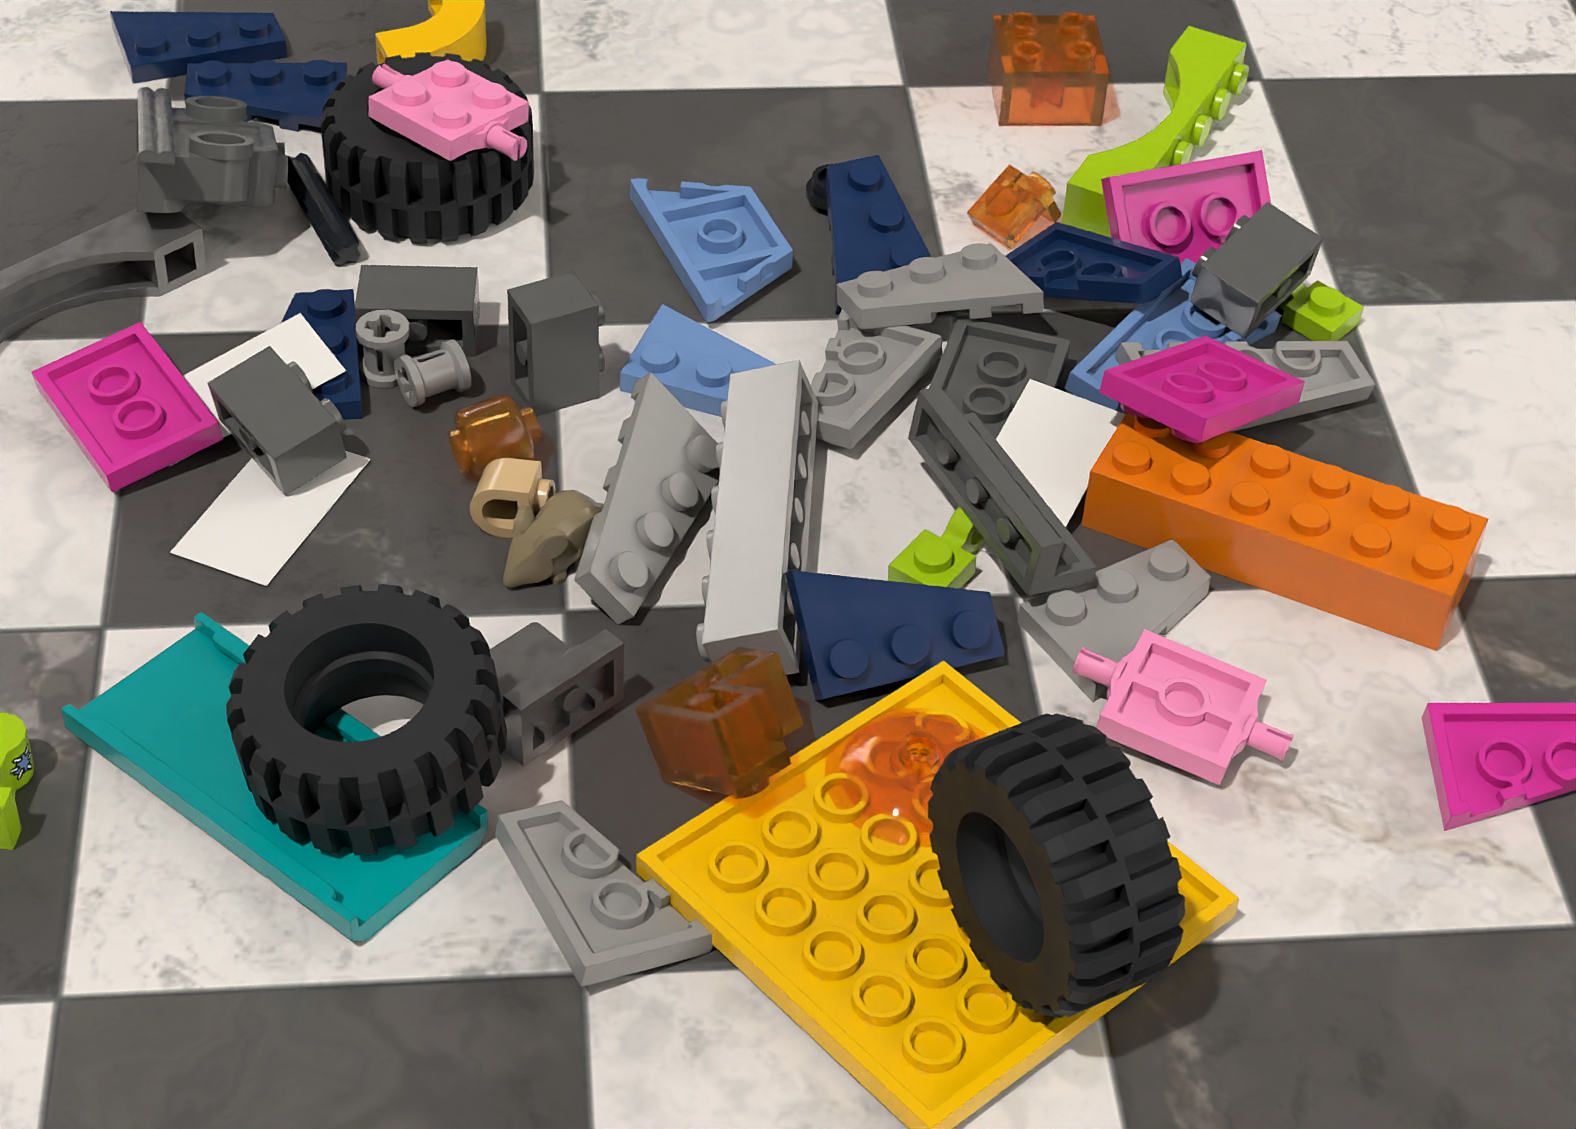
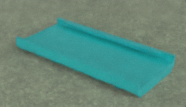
(174, 739)

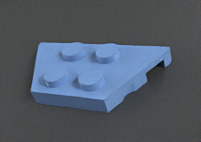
(715, 241)

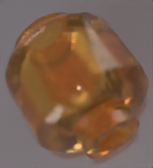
(492, 432)

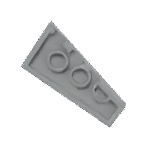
(1329, 370)
(650, 500)

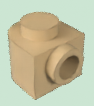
(506, 488)

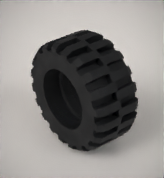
(403, 185)
(382, 786)
(1056, 864)

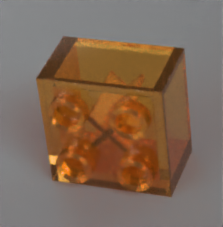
(1047, 70)

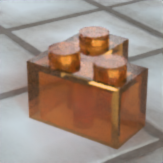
(724, 724)

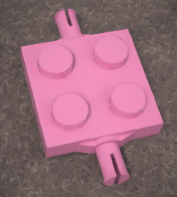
(449, 110)
(1181, 706)

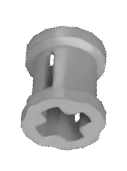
(381, 346)
(432, 373)

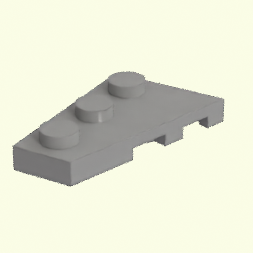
(956, 282)
(867, 376)
(590, 901)

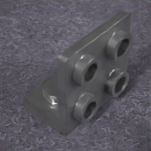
(554, 687)

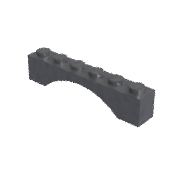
(116, 260)

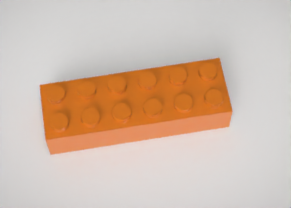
(1289, 526)

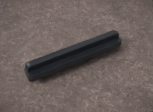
(322, 210)

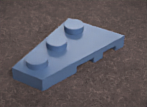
(688, 361)

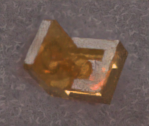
(1014, 205)

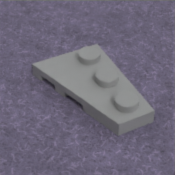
(1113, 610)

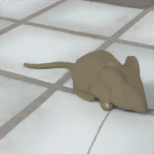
(551, 540)

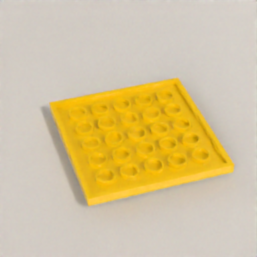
(863, 934)

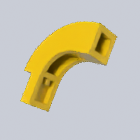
(454, 29)

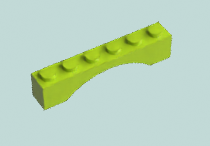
(1198, 87)

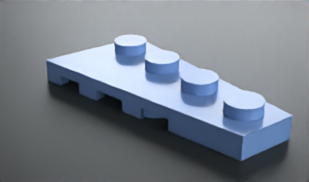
(1154, 325)

